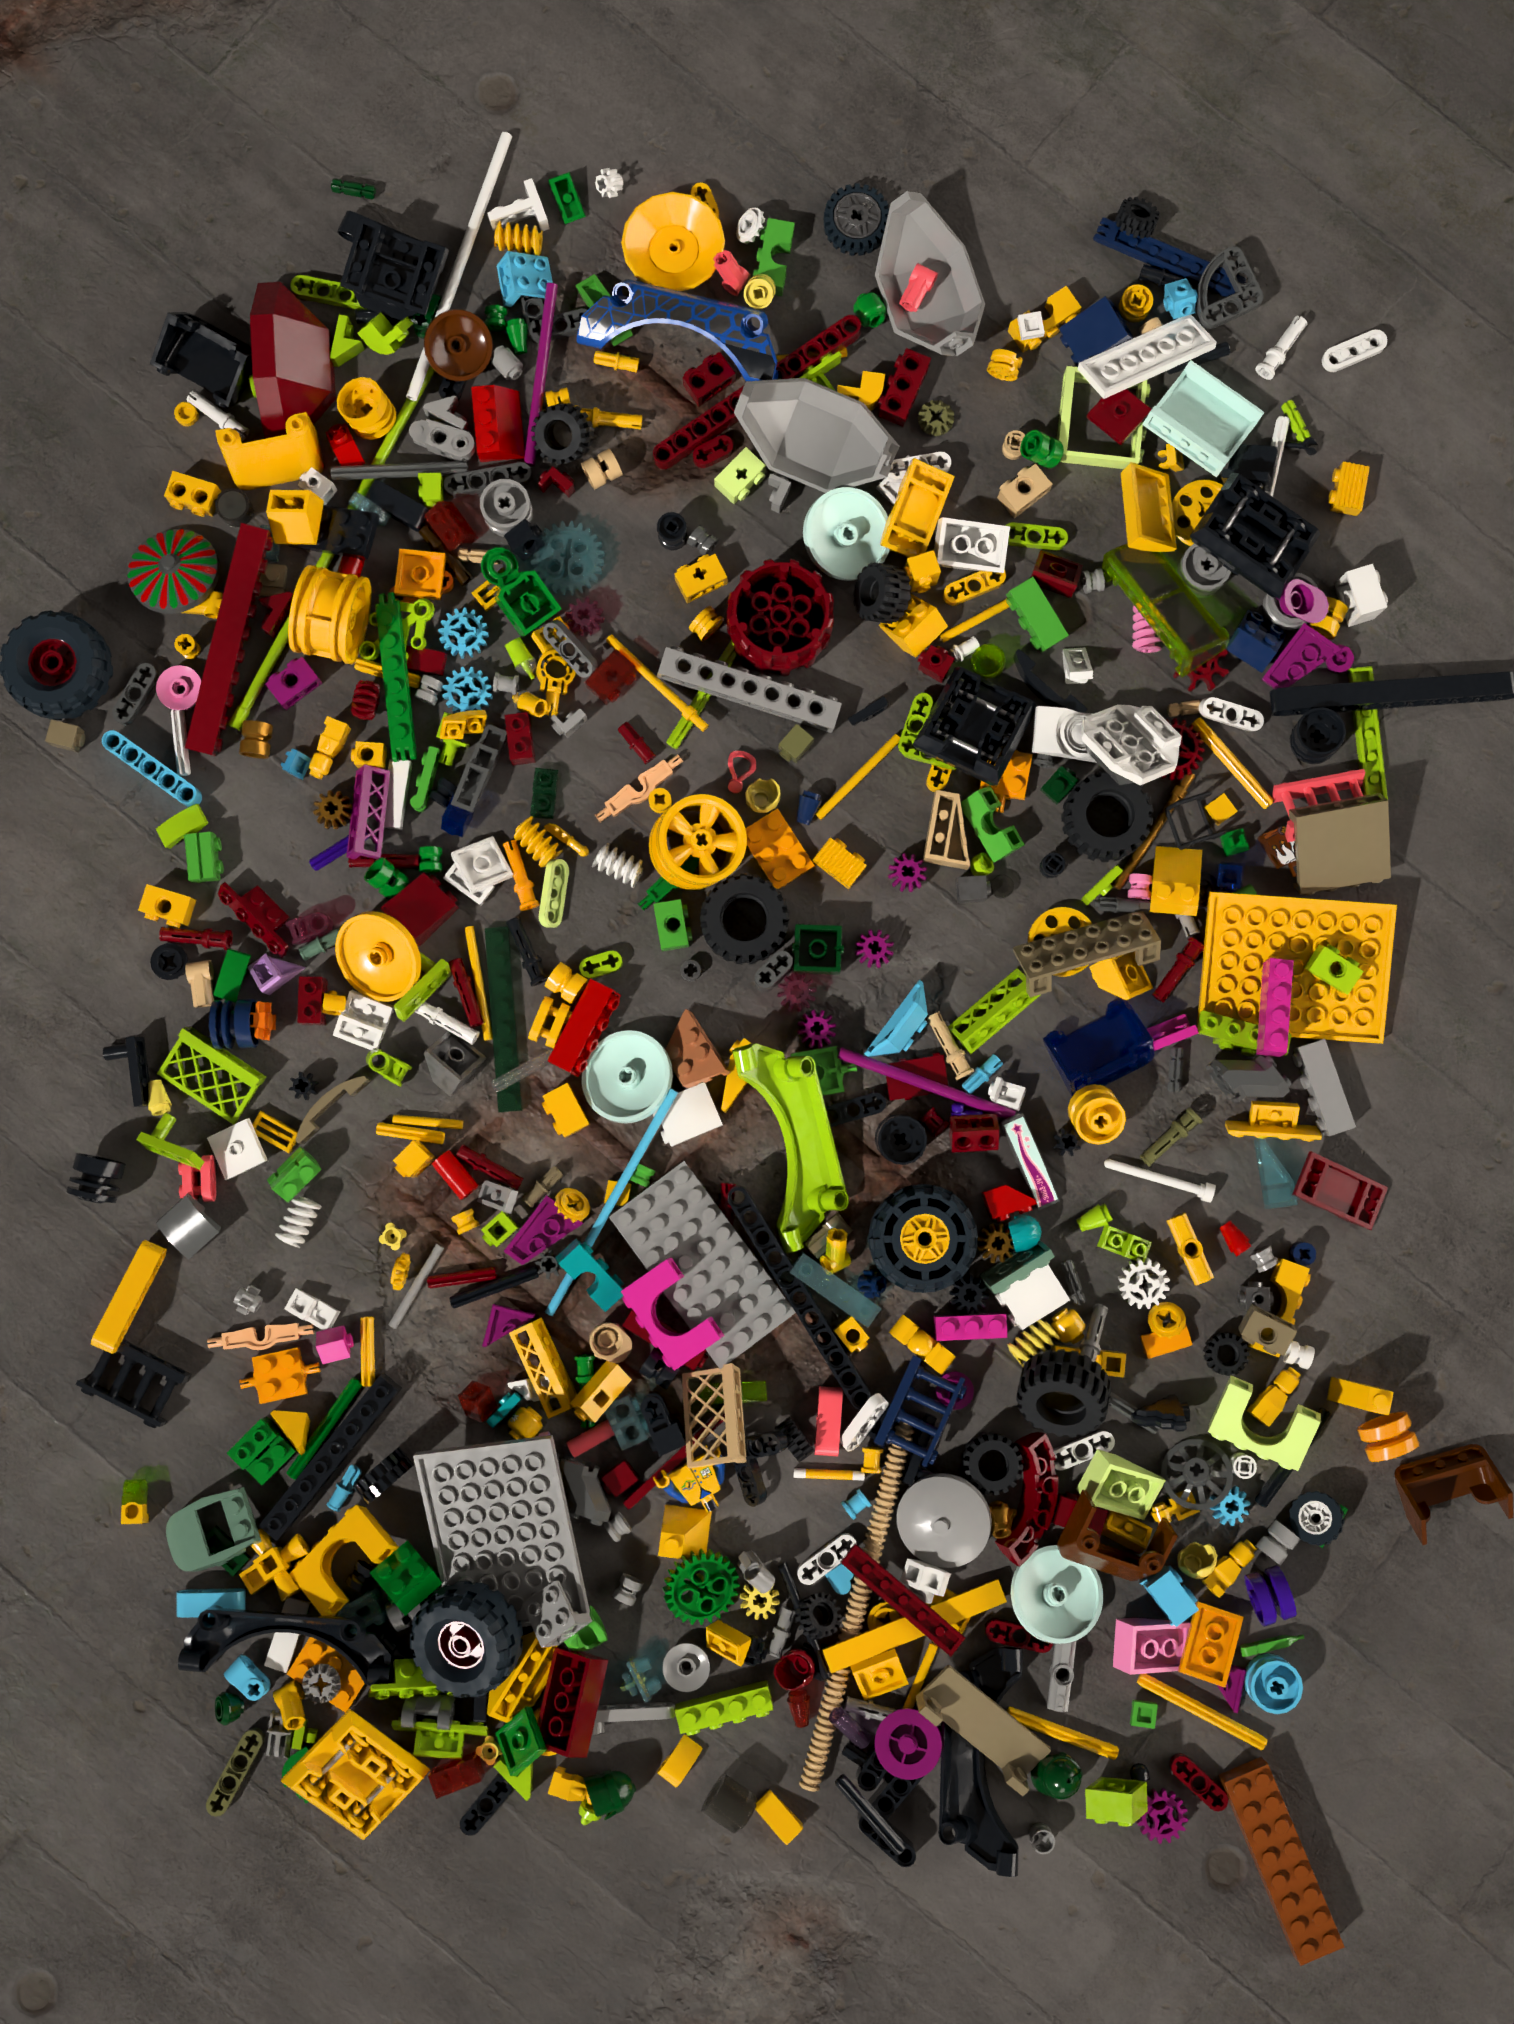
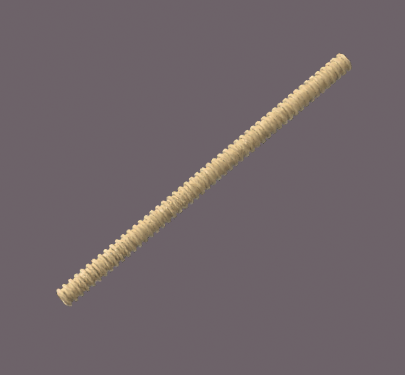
(856, 1609)

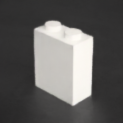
(690, 1116)
(1033, 1297)

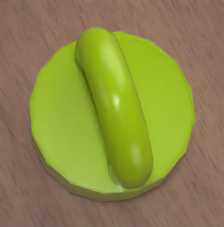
(981, 865)
(587, 1813)

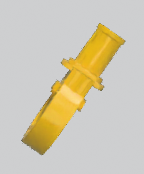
(552, 692)

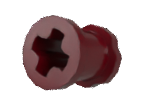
(936, 1129)

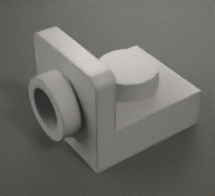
(780, 494)
(572, 723)

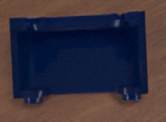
(1102, 1048)

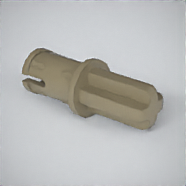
(542, 1186)

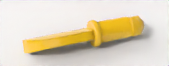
(563, 836)

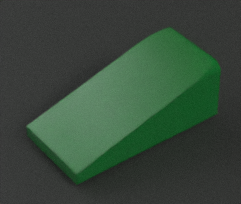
(566, 198)

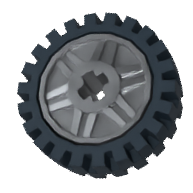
(852, 234)

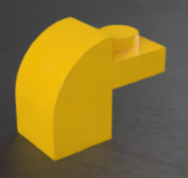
(870, 389)

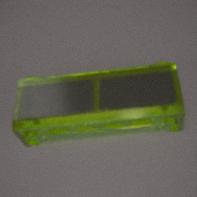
(1166, 605)

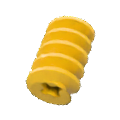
(518, 238)
(536, 842)

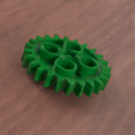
(712, 1568)

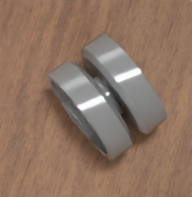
(495, 504)
(1200, 581)
(1275, 614)

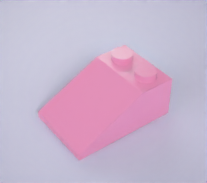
(1148, 1645)

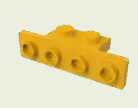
(1273, 1120)

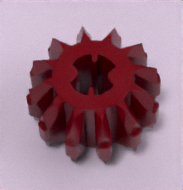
(366, 700)

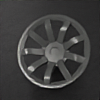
(1197, 1474)

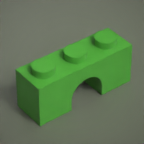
(777, 239)
(979, 811)

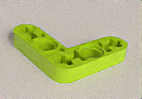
(909, 735)

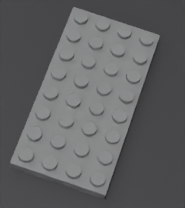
(718, 1268)

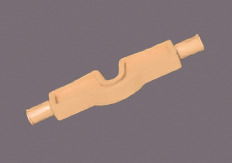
(628, 795)
(249, 1338)

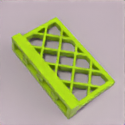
(221, 1057)

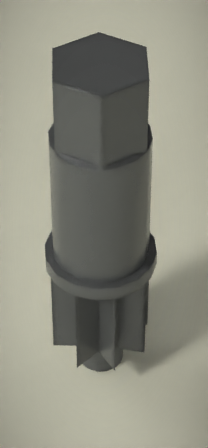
(1122, 905)

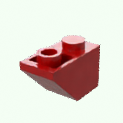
(344, 445)
(1005, 1200)

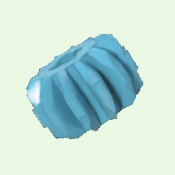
(1231, 1513)

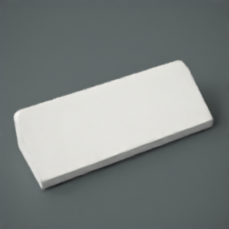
(397, 793)

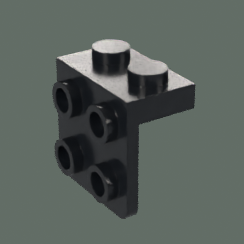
(1253, 463)

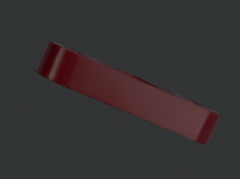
(1000, 1637)
(1180, 1774)

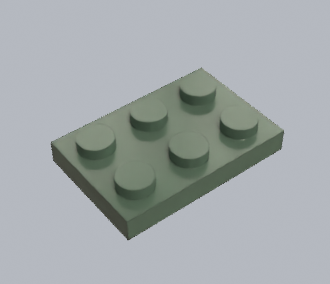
(1016, 1268)

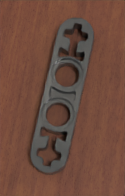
(487, 475)

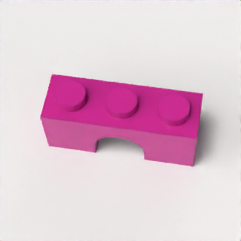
(970, 1326)

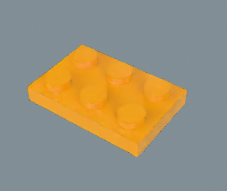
(777, 849)
(1210, 1644)
(316, 1653)

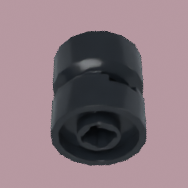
(672, 531)
(665, 1375)

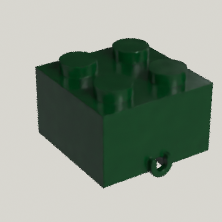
(817, 949)

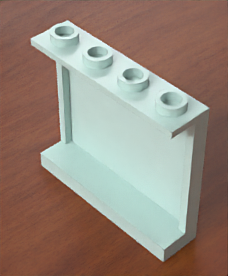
(1203, 418)

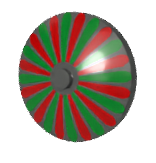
(173, 571)

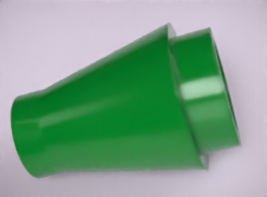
(517, 334)

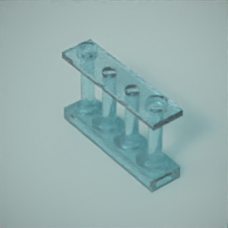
(835, 1289)

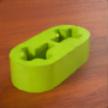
(599, 959)

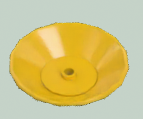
(670, 222)

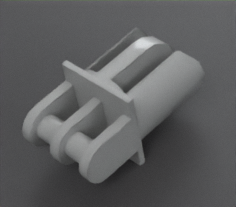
(280, 1732)

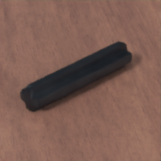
(1220, 350)

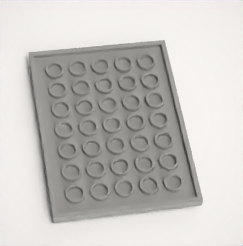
(502, 1519)

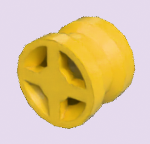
(661, 798)
(465, 1221)

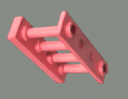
(1315, 786)

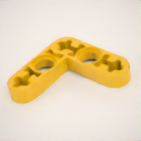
(982, 577)

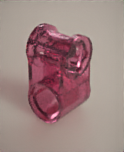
(304, 928)

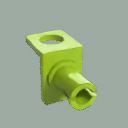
(450, 747)

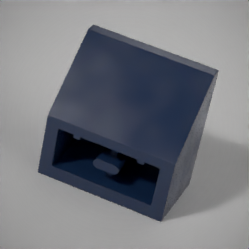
(1255, 640)

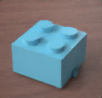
(1171, 1597)

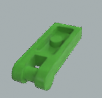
(426, 779)

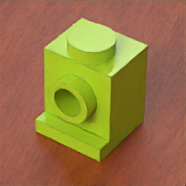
(431, 488)
(504, 1220)

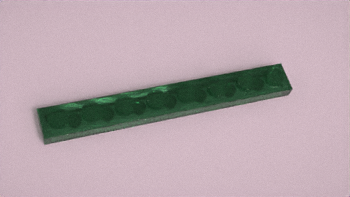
(503, 1014)

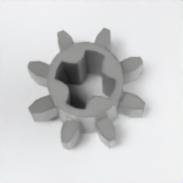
(248, 1300)

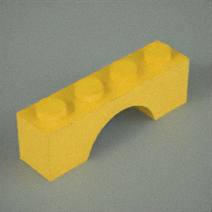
(1289, 1280)

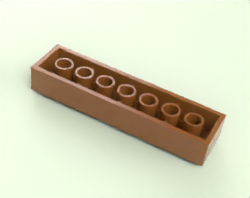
(1281, 1861)

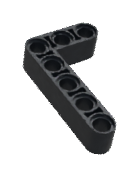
(896, 1796)

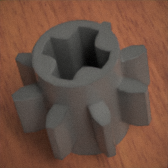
(545, 1268)

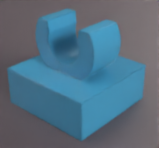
(296, 763)

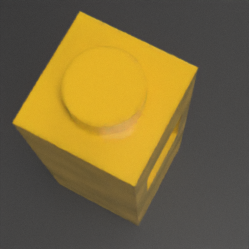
(600, 1392)

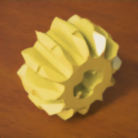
(755, 1606)

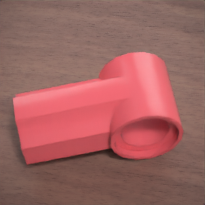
(733, 274)
(919, 284)

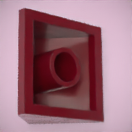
(1056, 573)

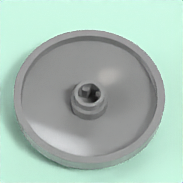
(944, 1520)

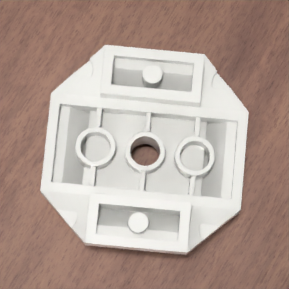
(1131, 743)

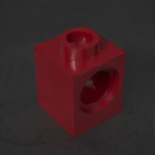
(619, 1478)

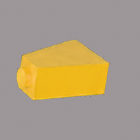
(1360, 1395)

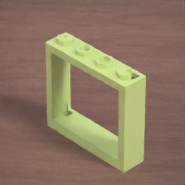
(1136, 453)

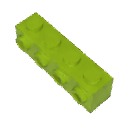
(724, 1707)

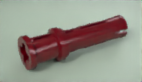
(208, 940)
(1183, 961)

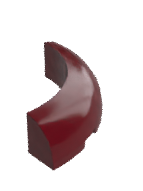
(1037, 1498)

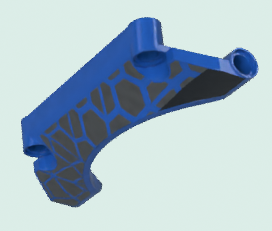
(719, 321)

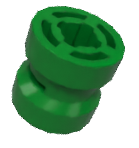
(430, 859)

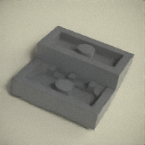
(188, 1226)

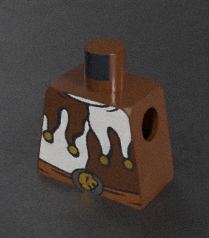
(1278, 849)

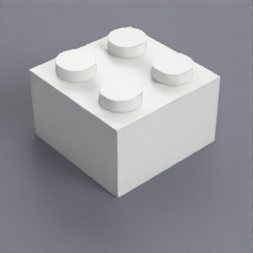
(1361, 594)

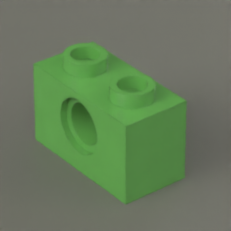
(664, 913)

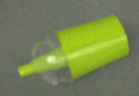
(521, 657)

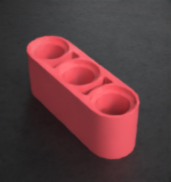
(828, 1421)

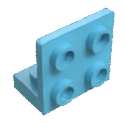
(522, 275)

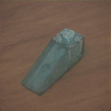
(1275, 1181)

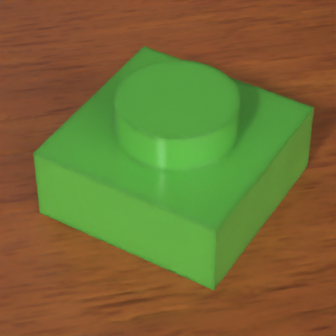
(1143, 1714)

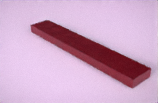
(667, 1466)
(902, 1600)

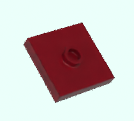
(1119, 415)

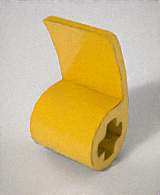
(680, 1761)

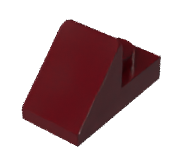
(280, 607)

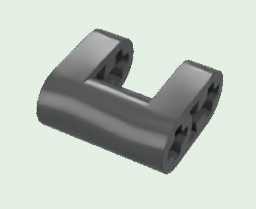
(765, 971)
(439, 1705)

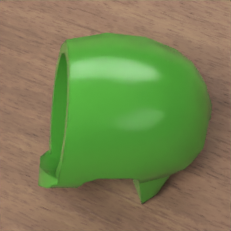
(589, 1636)

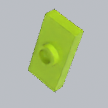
(1102, 886)

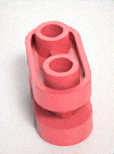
(190, 1180)

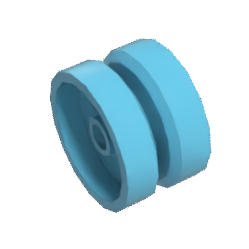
(1275, 1697)

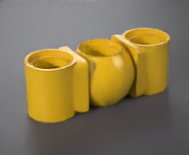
(922, 1344)

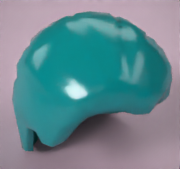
(1024, 1232)

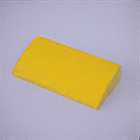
(1148, 509)

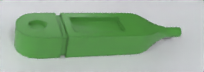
(1268, 1644)

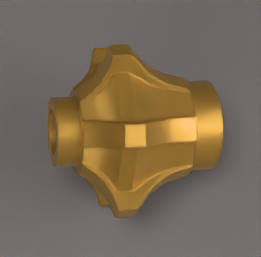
(1001, 1519)

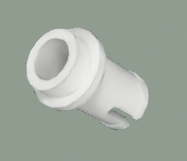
(964, 649)

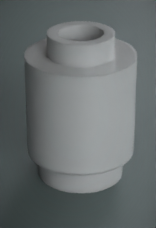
(506, 363)

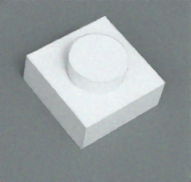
(1030, 325)

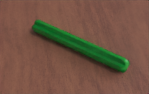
(325, 1427)

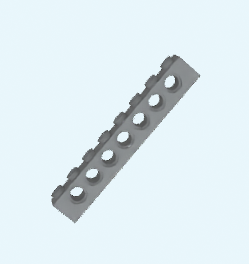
(714, 686)

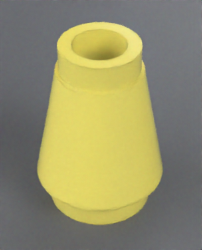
(157, 1098)

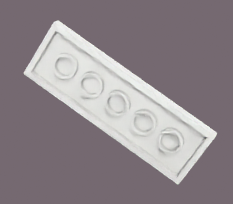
(1146, 356)

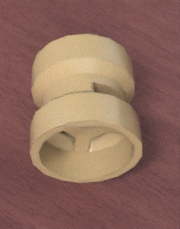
(1012, 449)

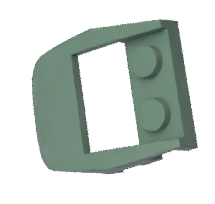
(188, 1540)

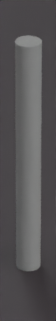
(415, 1287)

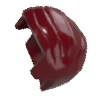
(794, 1669)

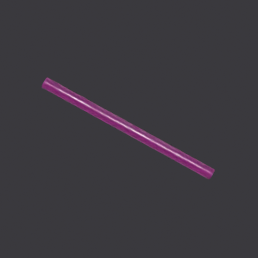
(541, 369)
(924, 1083)

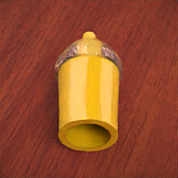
(527, 702)

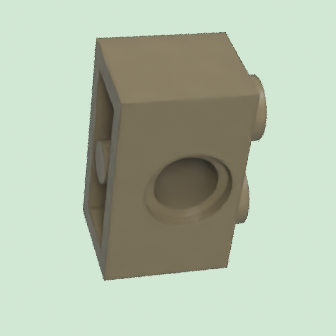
(1258, 1319)

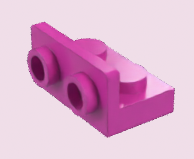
(1171, 1031)

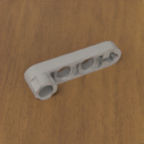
(632, 1712)

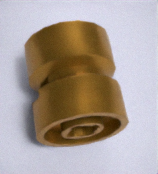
(256, 739)

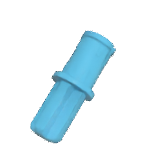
(982, 1074)
(344, 1488)

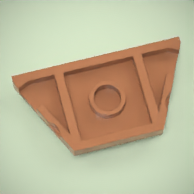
(693, 1054)

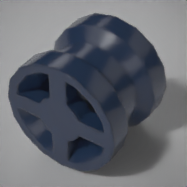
(1298, 1256)

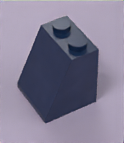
(1095, 331)

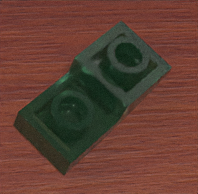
(544, 793)

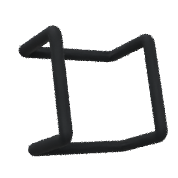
(1199, 797)

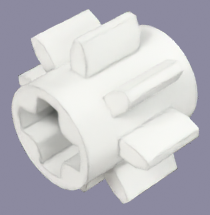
(609, 182)

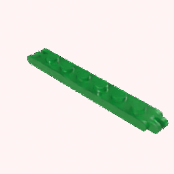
(395, 678)

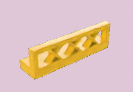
(552, 1365)

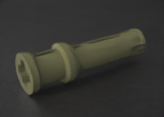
(1178, 1129)

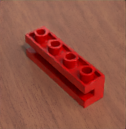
(584, 1027)

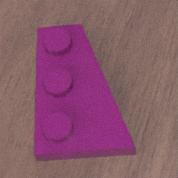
(1301, 656)
(540, 1232)

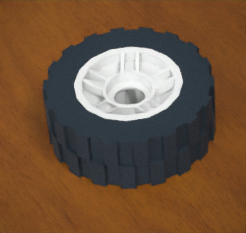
(1307, 1507)

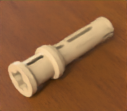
(954, 1055)

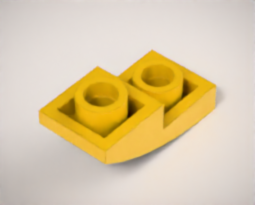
(461, 723)

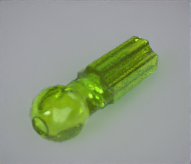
(751, 1392)

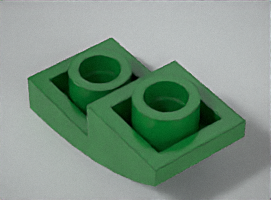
(232, 975)

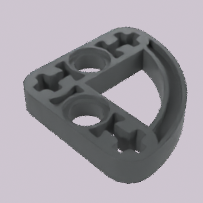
(1242, 290)

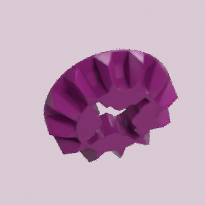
(943, 1394)

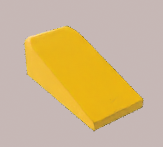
(778, 1817)

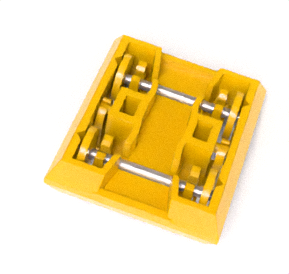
(354, 1772)

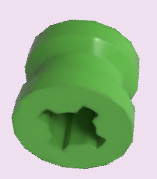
(642, 1175)

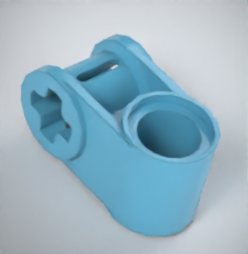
(245, 1676)

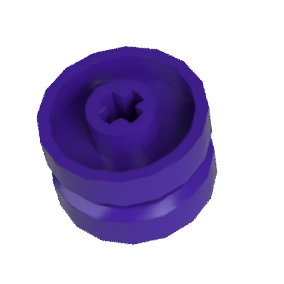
(1270, 1595)

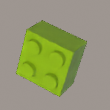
(1116, 1801)

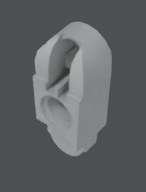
(426, 433)

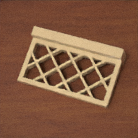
(733, 1416)

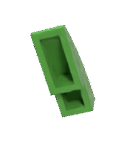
(593, 290)

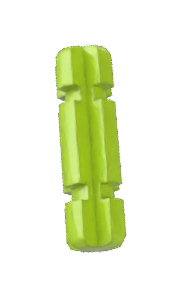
(1296, 421)

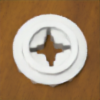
(747, 233)

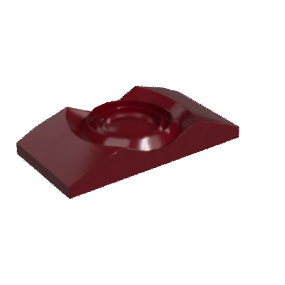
(1340, 1191)

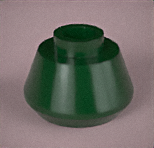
(228, 1708)

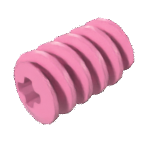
(1144, 635)

